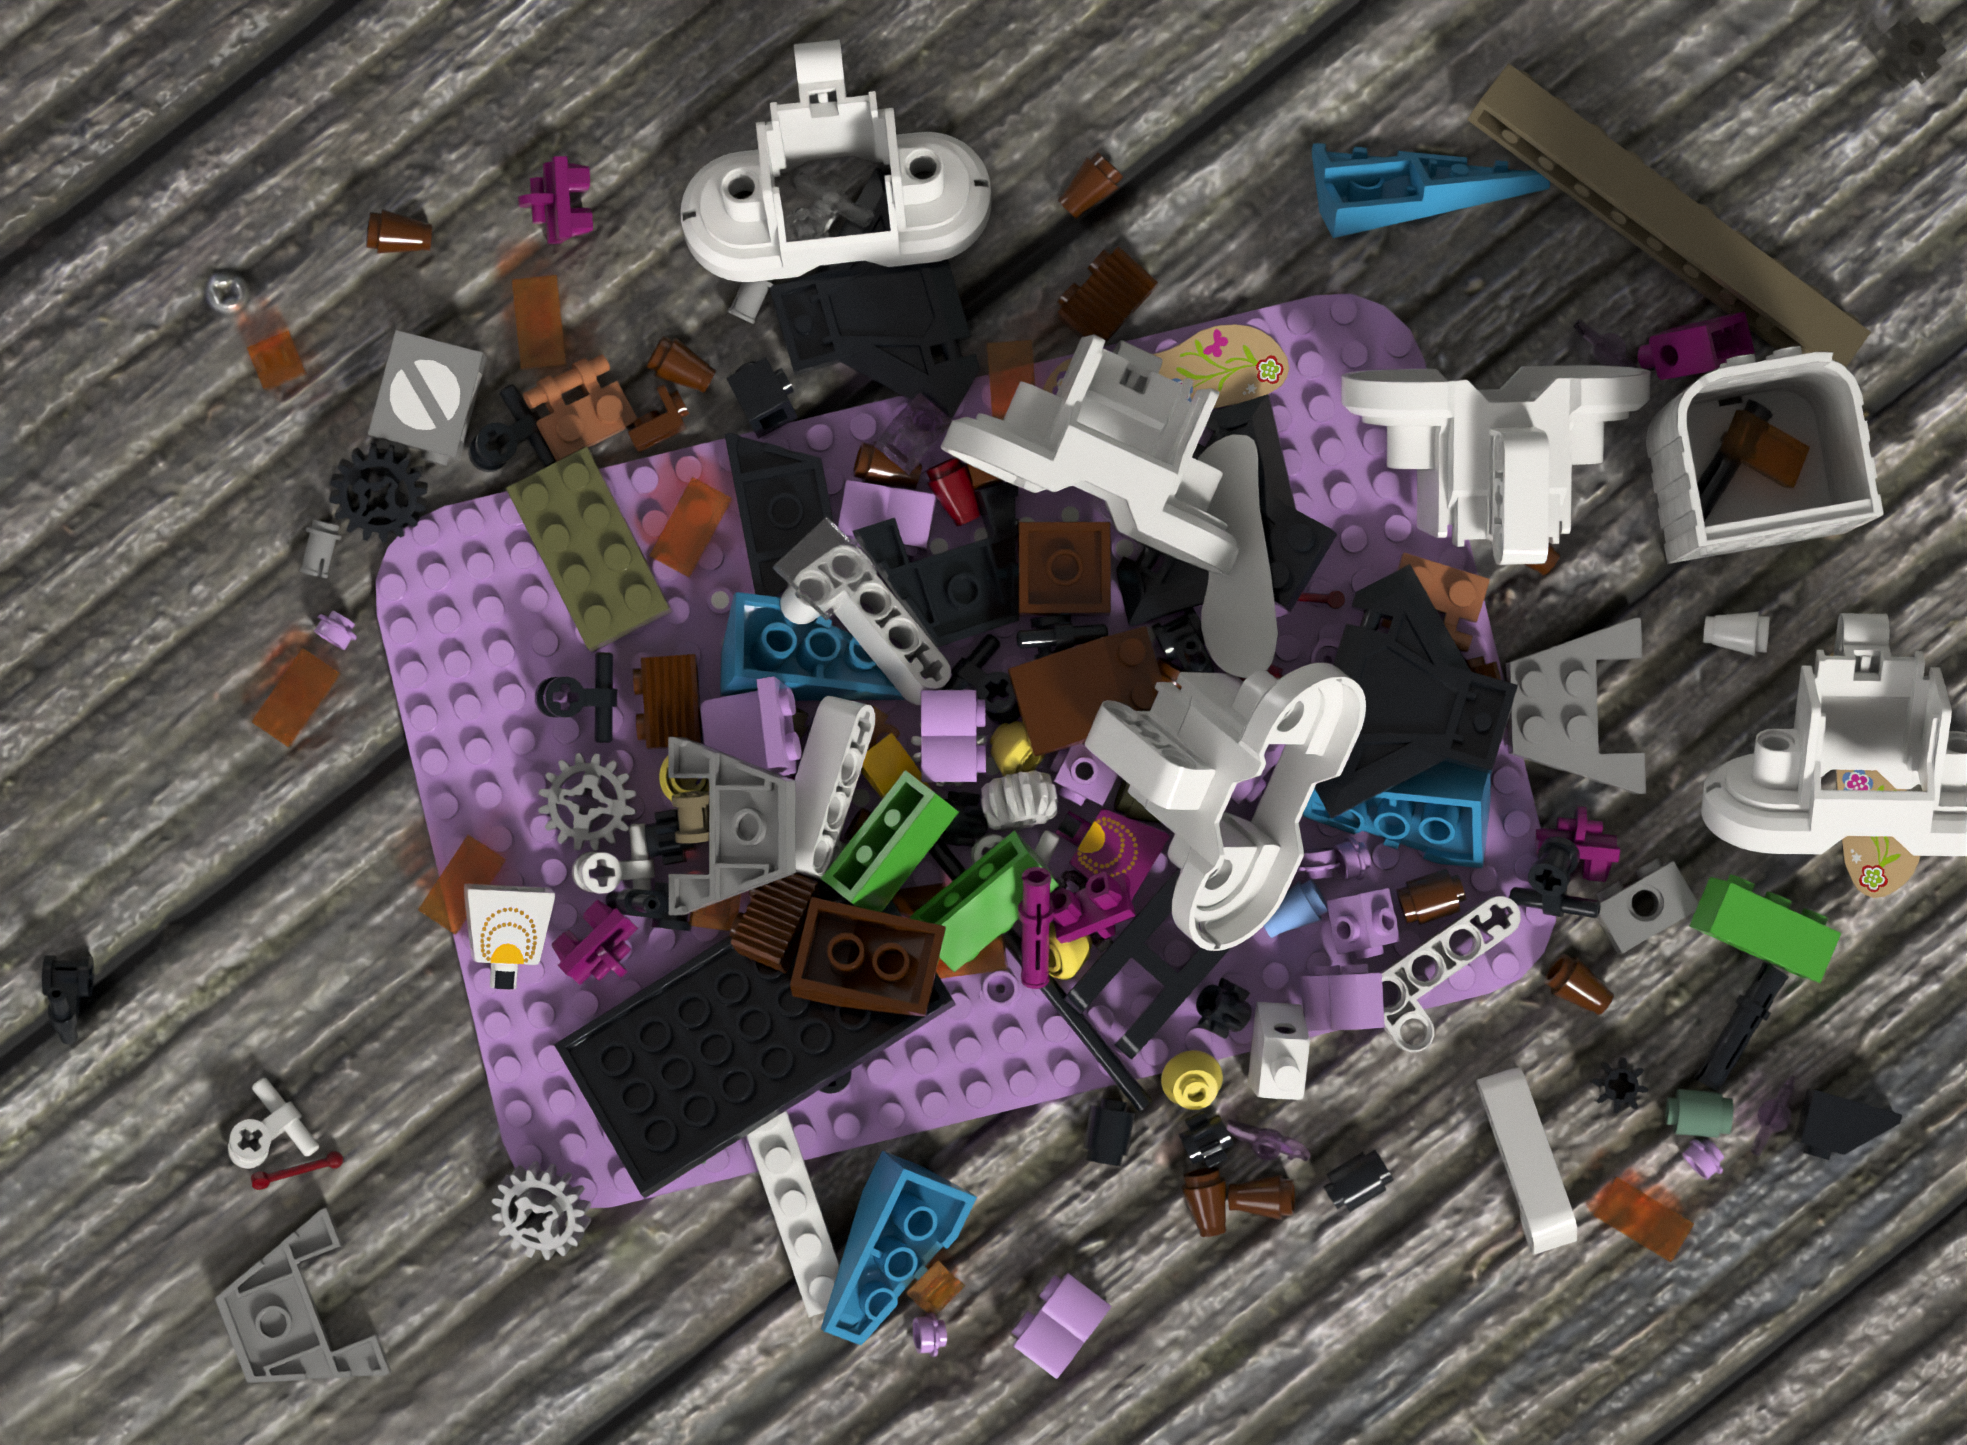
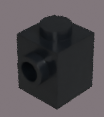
(763, 396)

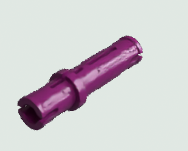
(1035, 914)

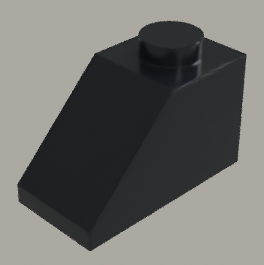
(1839, 1124)

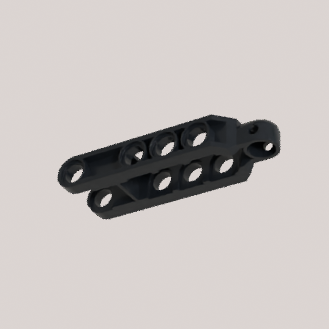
(1131, 945)

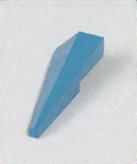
(1375, 191)

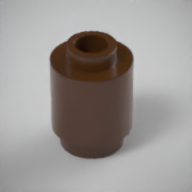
(1431, 897)

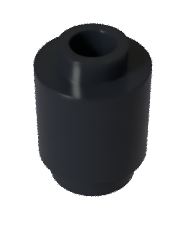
(1108, 1132)
(1357, 1181)

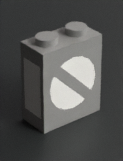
(427, 397)

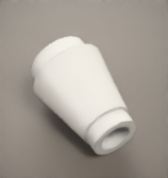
(1738, 632)

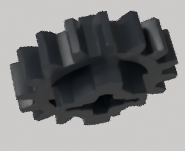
(367, 480)

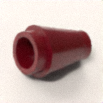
(954, 490)

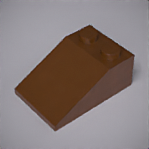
(1065, 689)
(866, 959)

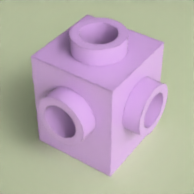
(1075, 789)
(1363, 923)

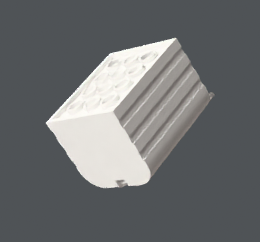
(1810, 401)

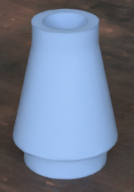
(1300, 907)

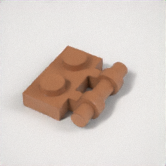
(585, 420)
(1451, 592)

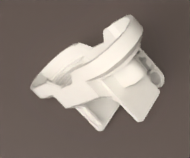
(927, 216)
(1118, 437)
(1500, 456)
(1851, 715)
(1193, 754)

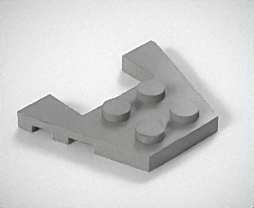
(1557, 707)
(748, 826)
(277, 1321)

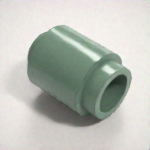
(1699, 1113)

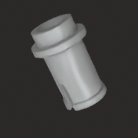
(749, 299)
(319, 548)

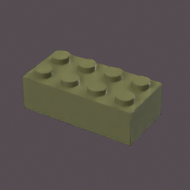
(589, 549)

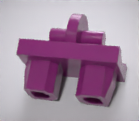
(554, 200)
(1595, 848)
(1092, 909)
(600, 949)

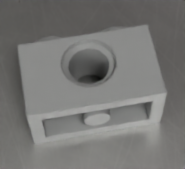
(1671, 904)

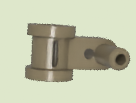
(692, 816)

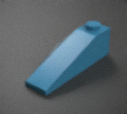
(807, 657)
(1432, 812)
(895, 1233)

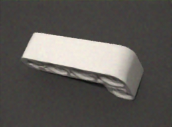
(873, 634)
(828, 781)
(1445, 963)
(1528, 1160)

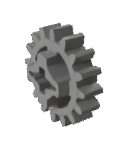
(591, 780)
(548, 1198)

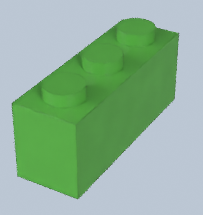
(890, 844)
(982, 900)
(1766, 927)

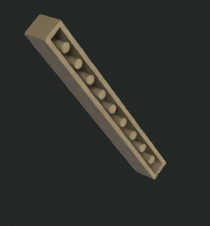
(1663, 219)

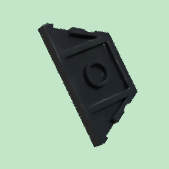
(778, 501)

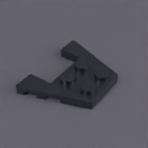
(960, 588)

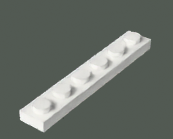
(796, 1211)

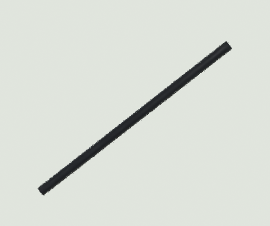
(1055, 995)

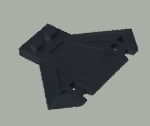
(880, 318)
(1292, 538)
(1417, 696)

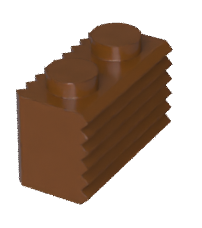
(1107, 297)
(669, 699)
(775, 921)

